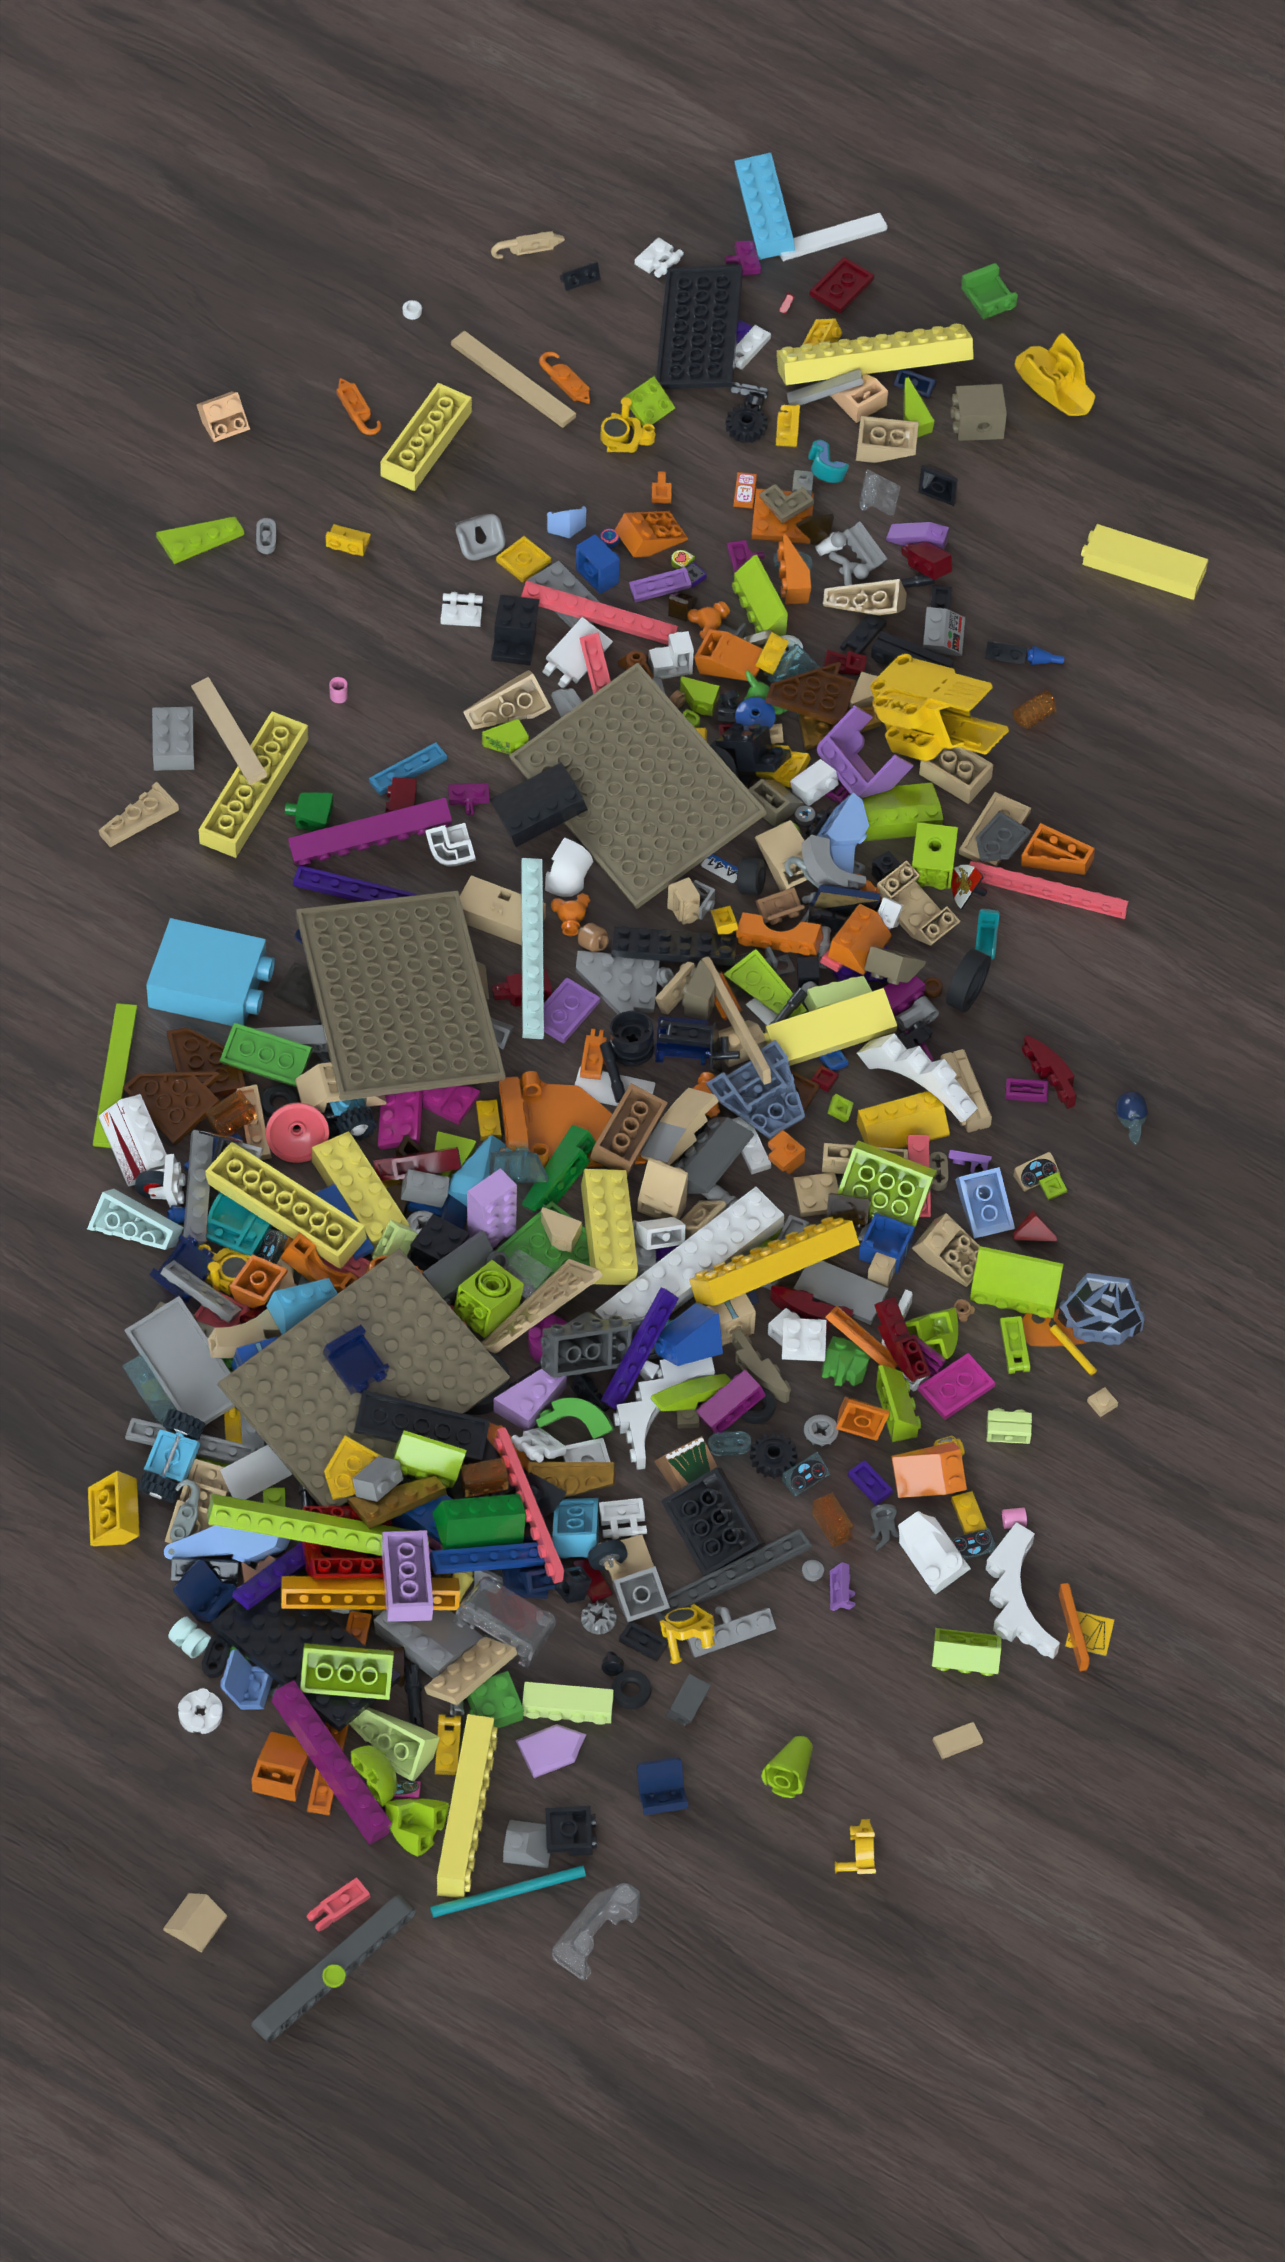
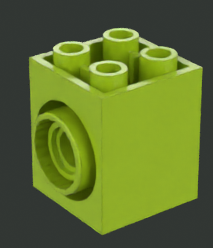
(934, 855)
(488, 1298)

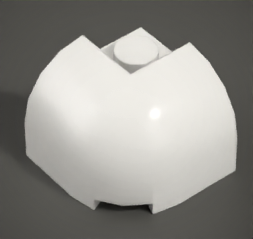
(451, 845)
(568, 869)

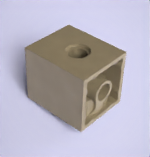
(979, 412)

